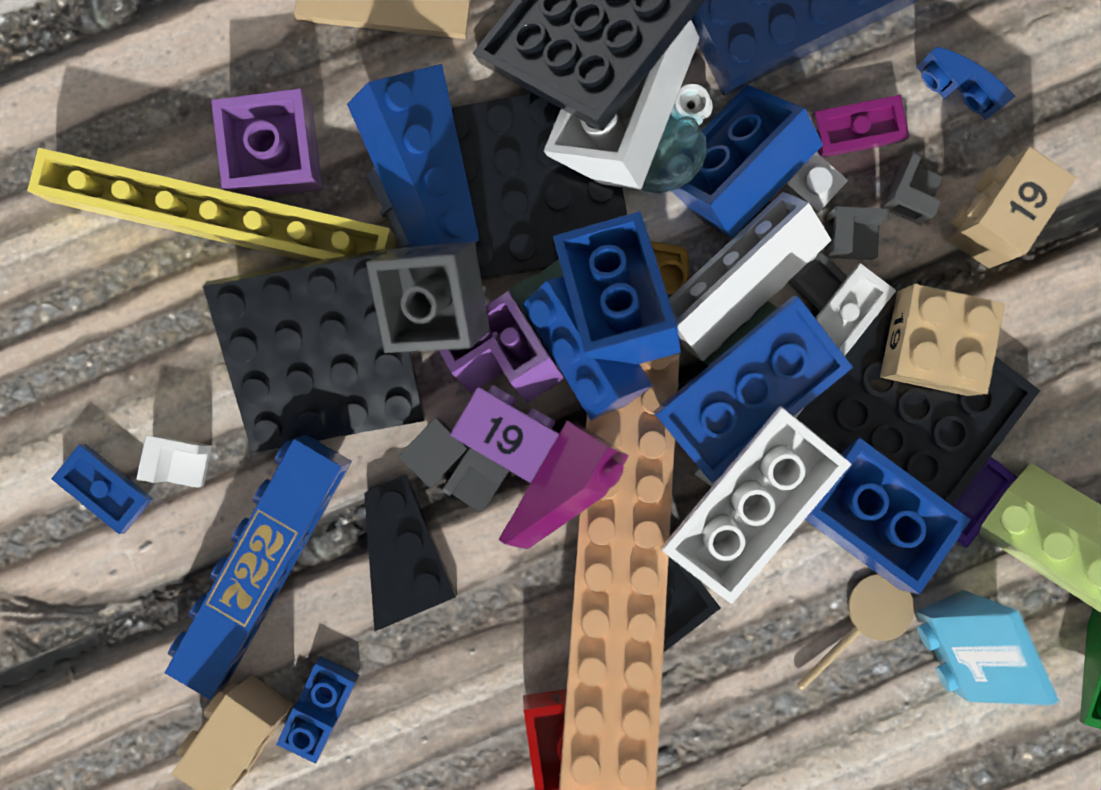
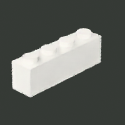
(746, 273)

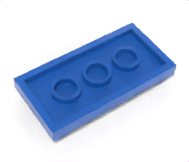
(774, 365)

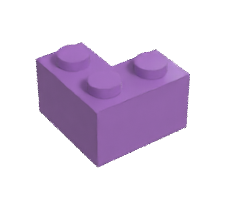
(508, 349)

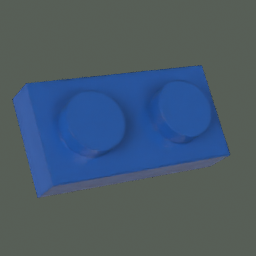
(102, 488)

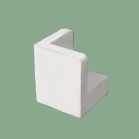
(173, 461)

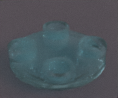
(677, 156)

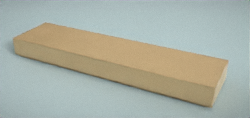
(421, 17)

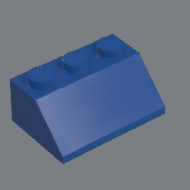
(749, 157)
(617, 291)
(888, 519)

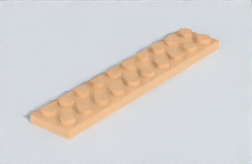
(622, 603)

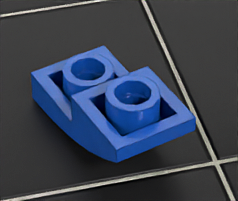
(981, 90)
(317, 710)

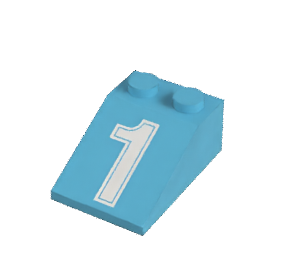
(984, 651)

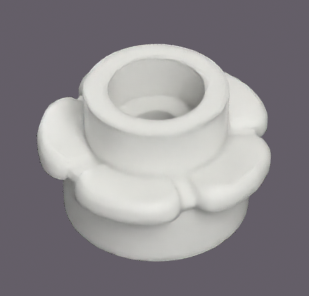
(697, 95)

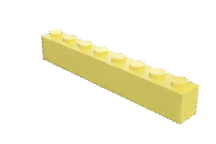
(201, 209)

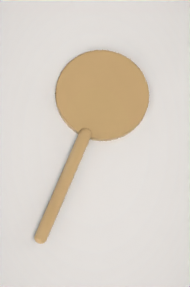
(876, 612)

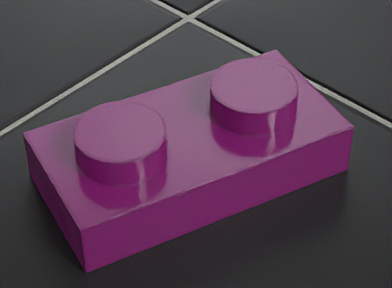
(861, 126)

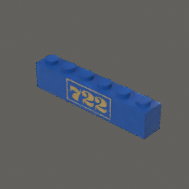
(257, 565)

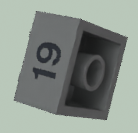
(429, 297)

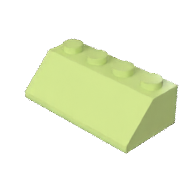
(1051, 532)

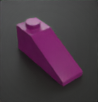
(570, 480)

